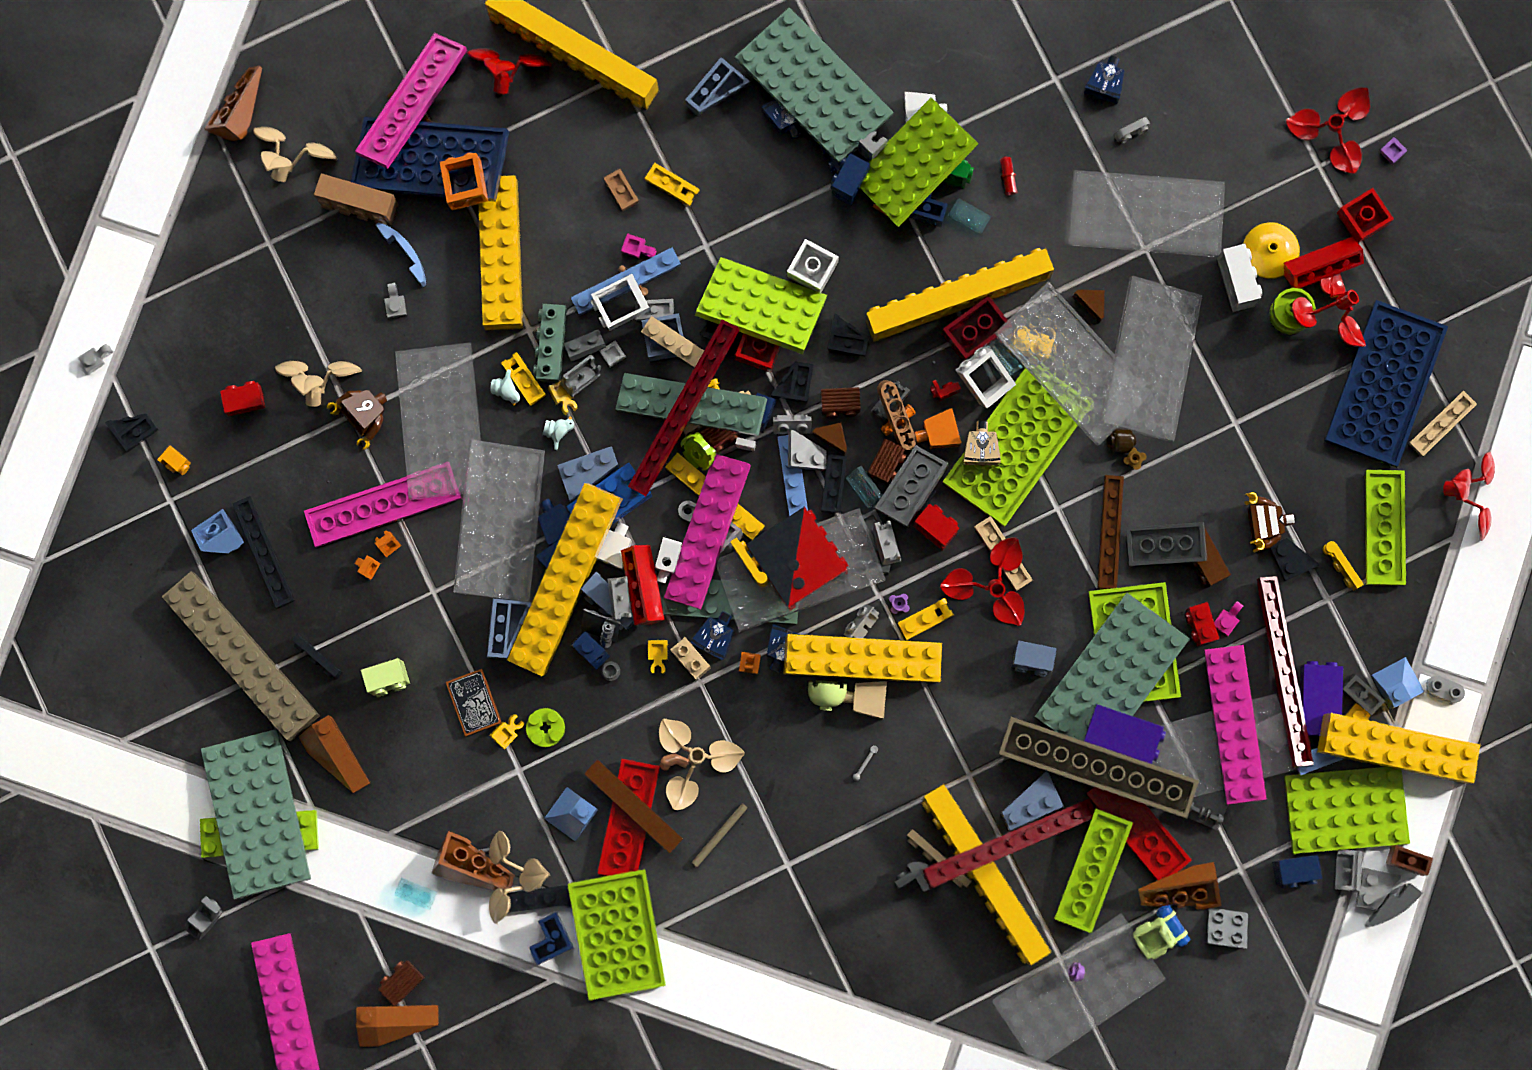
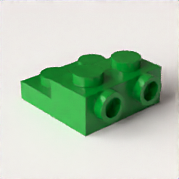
(960, 175)

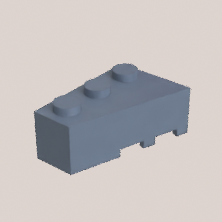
(598, 592)

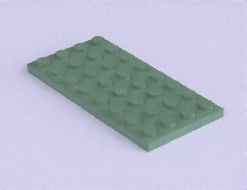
(813, 85)
(1114, 668)
(256, 814)

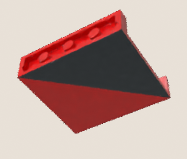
(803, 541)

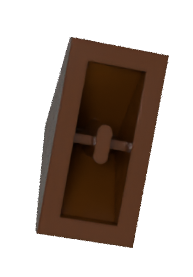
(1092, 301)
(833, 436)

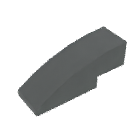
(1394, 905)

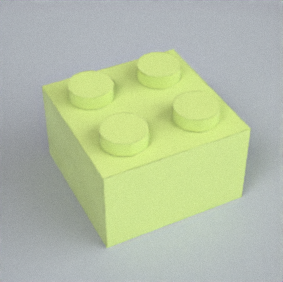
(385, 677)

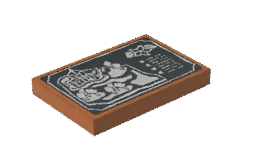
(473, 702)

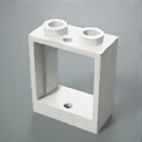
(629, 280)
(994, 392)

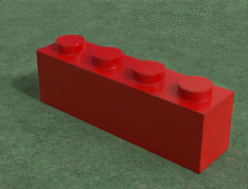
(1323, 263)
(642, 585)

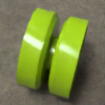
(1280, 312)

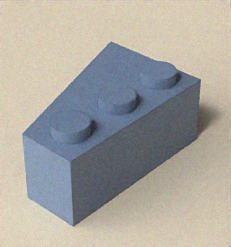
(715, 87)
(587, 469)
(504, 626)
(1033, 803)

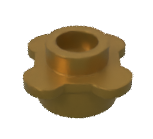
(1136, 464)

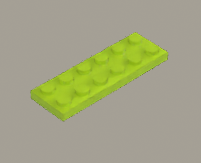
(1385, 527)
(211, 841)
(1093, 870)

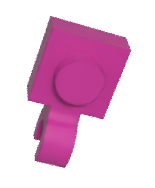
(636, 246)
(1226, 620)

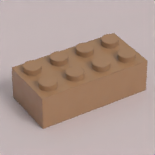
(356, 199)

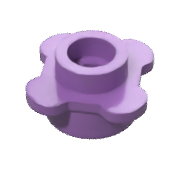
(894, 601)
(1076, 972)

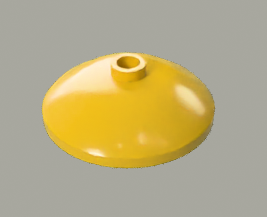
(1264, 259)

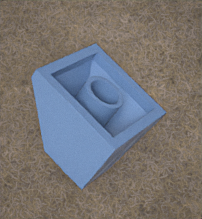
(217, 534)
(1397, 683)
(571, 814)

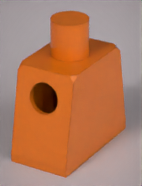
(940, 431)

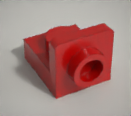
(949, 389)

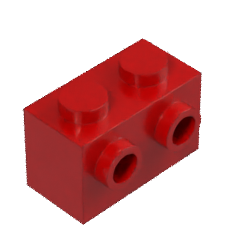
(242, 398)
(1202, 624)

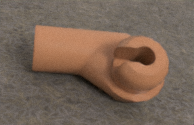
(673, 759)

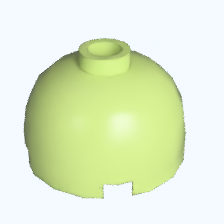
(826, 693)

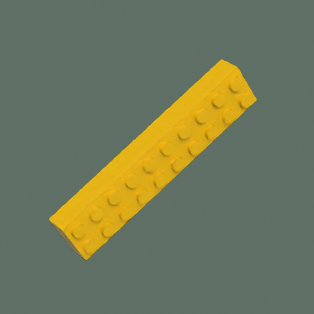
(575, 49)
(959, 295)
(564, 579)
(988, 877)

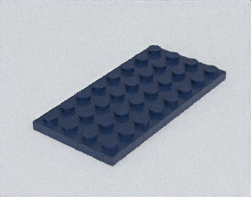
(418, 167)
(1386, 383)

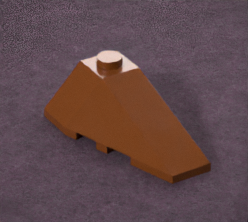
(237, 112)
(330, 749)
(465, 864)
(1189, 887)
(389, 1023)

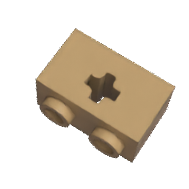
(690, 658)

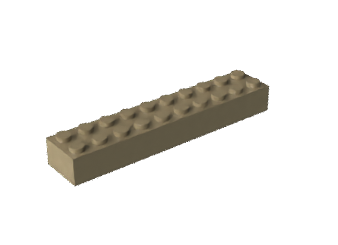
(241, 656)
(1099, 767)

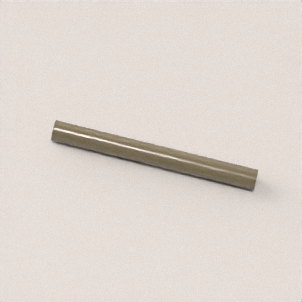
(719, 835)

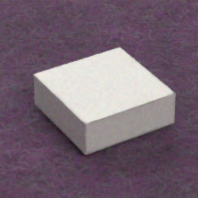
(612, 354)
(745, 444)

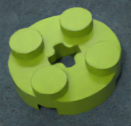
(698, 451)
(536, 721)

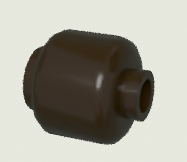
(1121, 441)

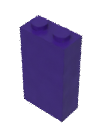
(1320, 693)
(1124, 734)

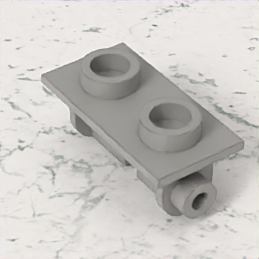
(801, 424)
(865, 616)

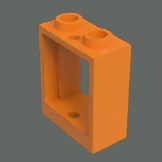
(468, 197)

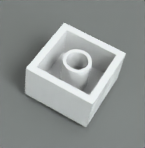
(812, 266)

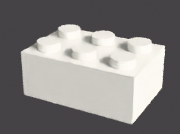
(1239, 277)

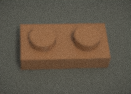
(621, 190)

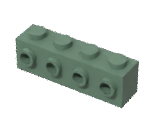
(550, 343)

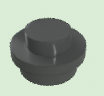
(610, 671)

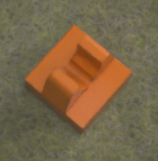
(387, 543)
(367, 566)
(749, 663)

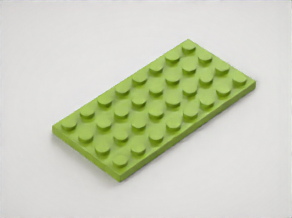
(1029, 436)

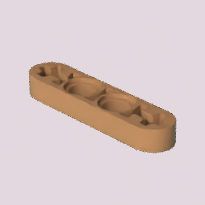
(899, 413)

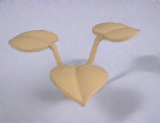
(281, 164)
(310, 384)
(724, 758)
(531, 878)

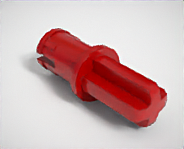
(1008, 176)

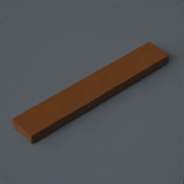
(1110, 532)
(633, 806)

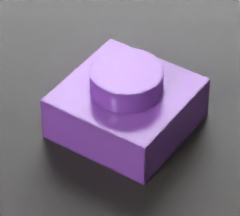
(1393, 150)

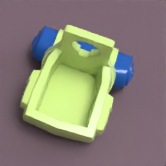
(1161, 933)

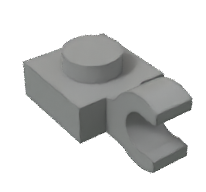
(395, 304)
(93, 359)

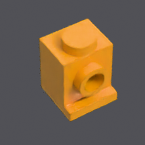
(174, 461)

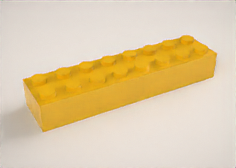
(501, 258)
(862, 658)
(1398, 748)

